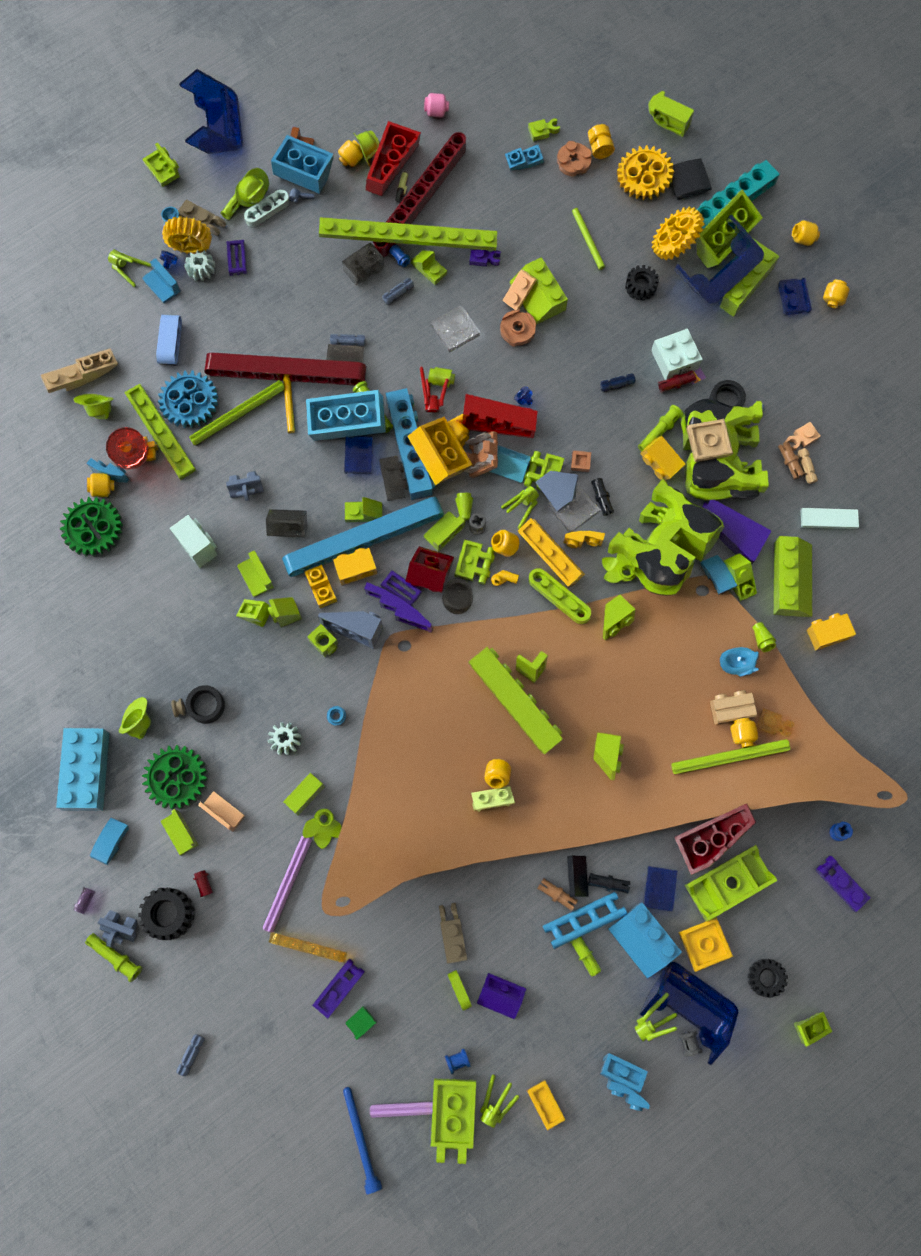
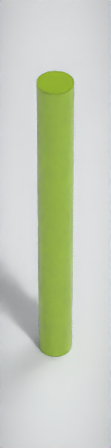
(599, 262)

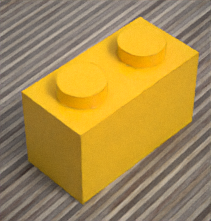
(662, 458)
(355, 566)
(831, 631)

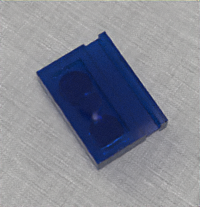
(794, 296)
(358, 455)
(660, 888)

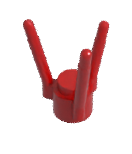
(431, 402)

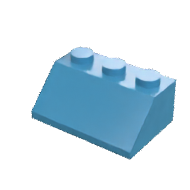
(302, 164)
(644, 940)

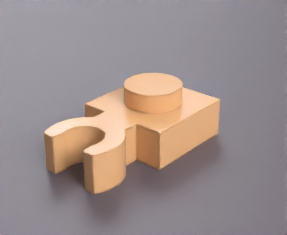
(804, 435)

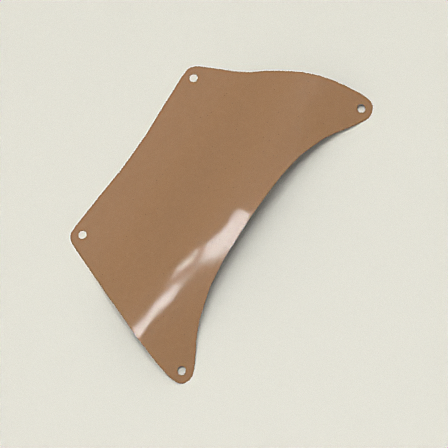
(439, 725)

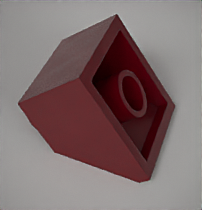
(429, 569)

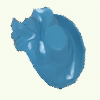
(739, 661)

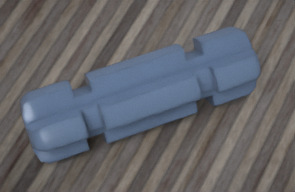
(398, 290)
(347, 339)
(190, 1055)

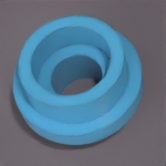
(336, 709)

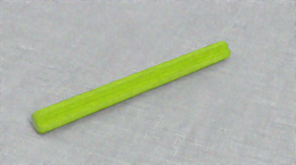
(236, 412)
(730, 756)

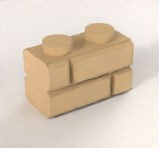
(733, 708)

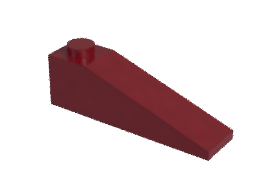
(710, 840)

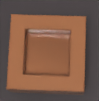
(580, 461)

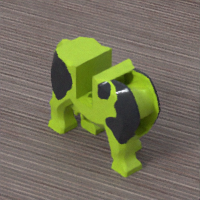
(726, 475)
(671, 549)

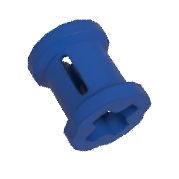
(845, 828)
(457, 1061)

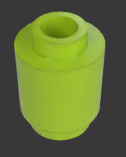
(438, 375)

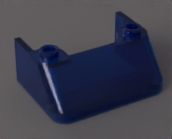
(222, 114)
(747, 257)
(698, 1005)

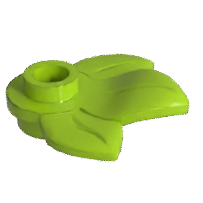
(615, 569)
(322, 831)

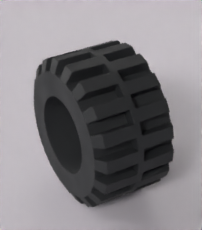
(149, 913)

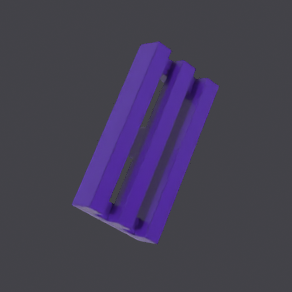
(237, 270)
(388, 579)

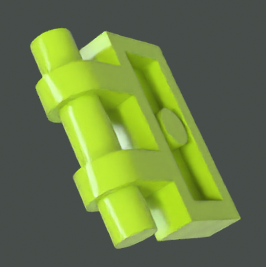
(551, 463)
(469, 559)

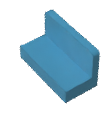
(161, 282)
(623, 1072)

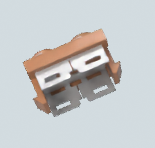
(483, 454)

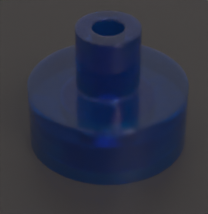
(168, 258)
(524, 396)

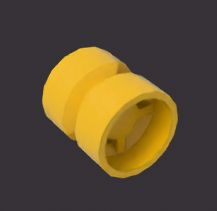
(601, 141)

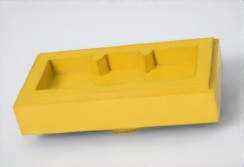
(546, 1105)

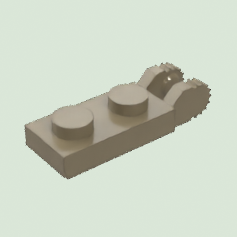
(194, 211)
(452, 936)

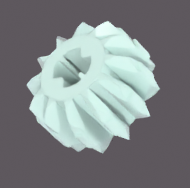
(200, 265)
(282, 732)

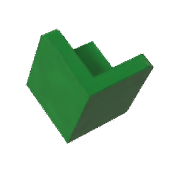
(360, 1022)

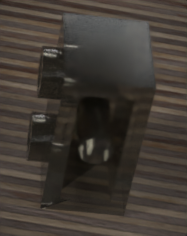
(363, 264)
(392, 478)
(286, 523)

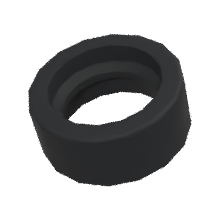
(731, 386)
(204, 690)

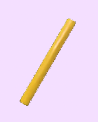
(289, 404)

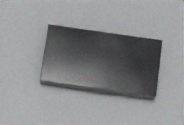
(577, 876)

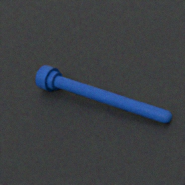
(372, 1183)

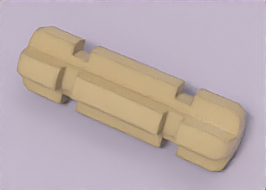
(807, 466)

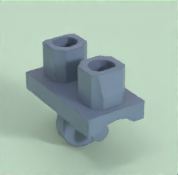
(244, 487)
(115, 932)

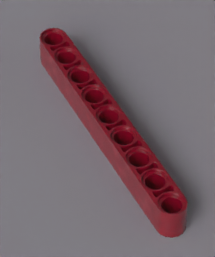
(426, 185)
(275, 367)

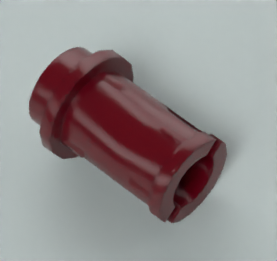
(203, 883)

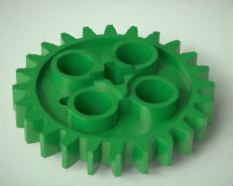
(106, 516)
(163, 763)

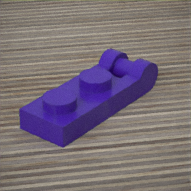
(843, 884)
(338, 989)

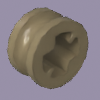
(178, 707)

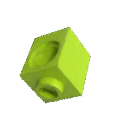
(320, 633)

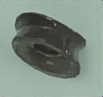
(457, 596)

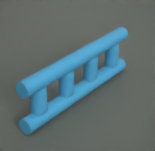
(587, 909)

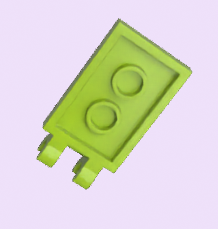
(453, 1117)

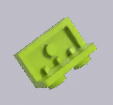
(162, 166)

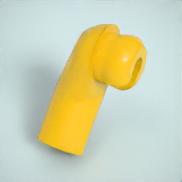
(504, 576)

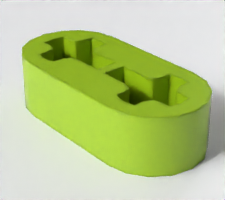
(459, 990)

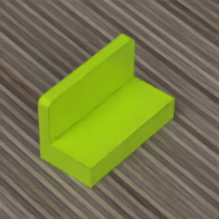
(444, 530)
(255, 575)
(533, 669)
(304, 794)
(179, 832)

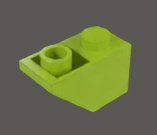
(743, 575)
(284, 611)
(617, 615)
(607, 752)

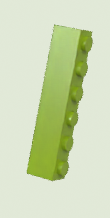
(514, 699)

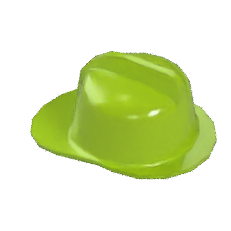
(369, 144)
(252, 187)
(95, 405)
(135, 719)

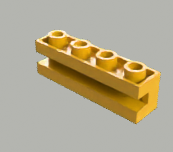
(551, 552)

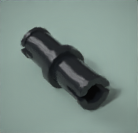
(602, 496)
(609, 883)

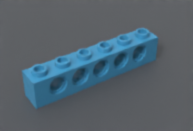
(402, 400)

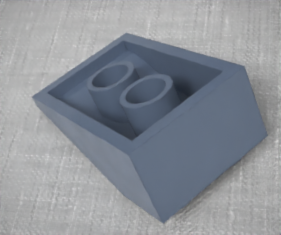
(356, 626)

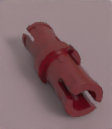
(677, 381)

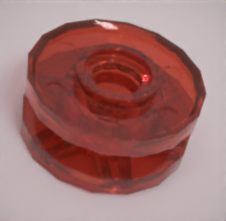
(121, 438)

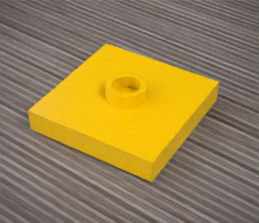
(705, 944)

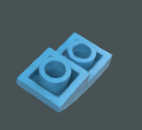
(524, 159)
(115, 473)
(719, 574)
(108, 841)
(634, 1099)

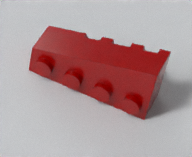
(392, 154)
(505, 419)

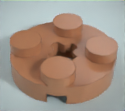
(575, 150)
(513, 336)

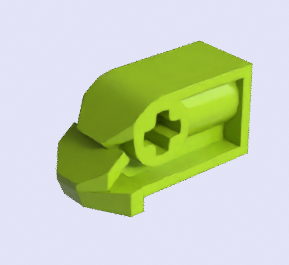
(670, 113)

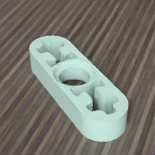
(253, 211)

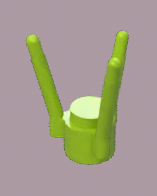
(120, 259)
(526, 497)
(646, 1029)
(491, 1115)

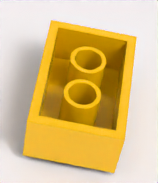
(439, 450)

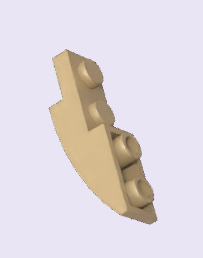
(81, 373)

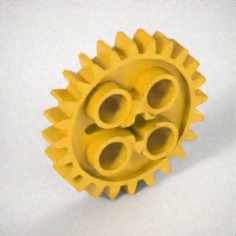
(632, 166)
(678, 233)

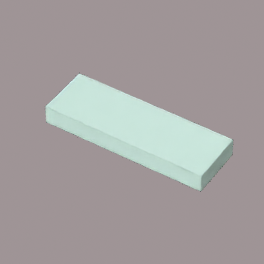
(829, 518)

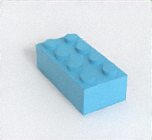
(345, 415)
(83, 769)

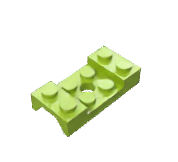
(711, 890)

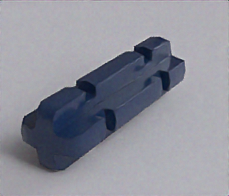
(617, 382)

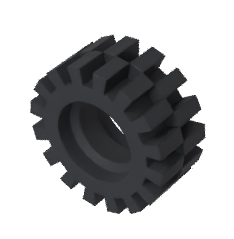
(642, 273)
(755, 982)

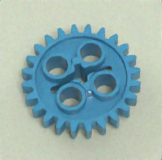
(197, 411)

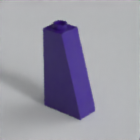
(739, 532)

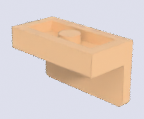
(222, 811)

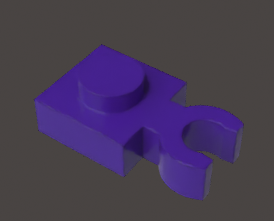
(481, 257)

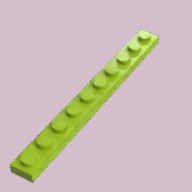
(407, 234)

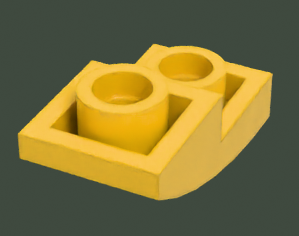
(576, 538)
(320, 586)

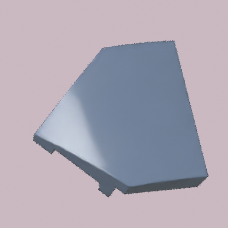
(559, 488)

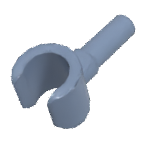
(295, 194)

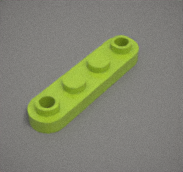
(559, 596)

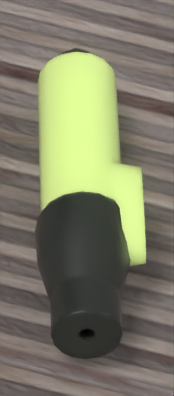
(401, 190)

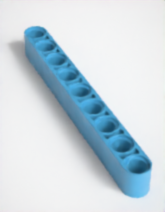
(363, 536)

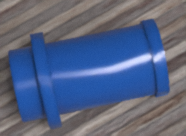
(402, 258)

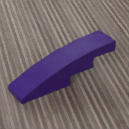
(403, 611)

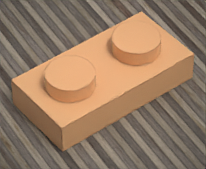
(519, 290)

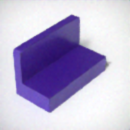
(501, 996)

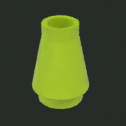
(464, 505)
(764, 638)

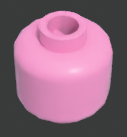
(436, 105)

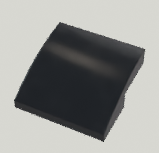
(690, 178)

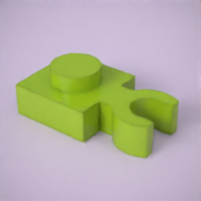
(542, 130)

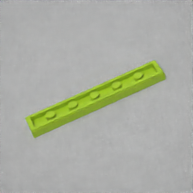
(160, 431)

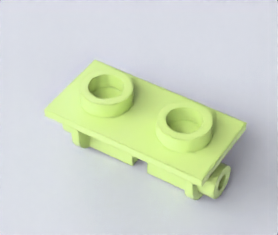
(492, 798)

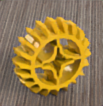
(186, 235)

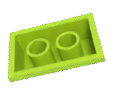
(546, 296)

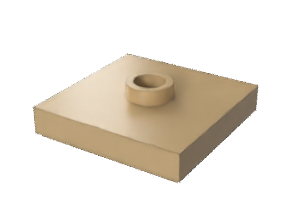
(709, 440)

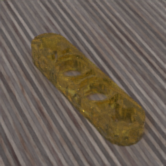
(307, 947)

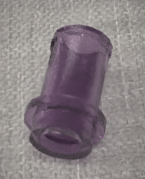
(84, 900)

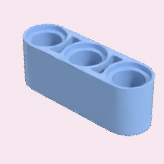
(169, 339)

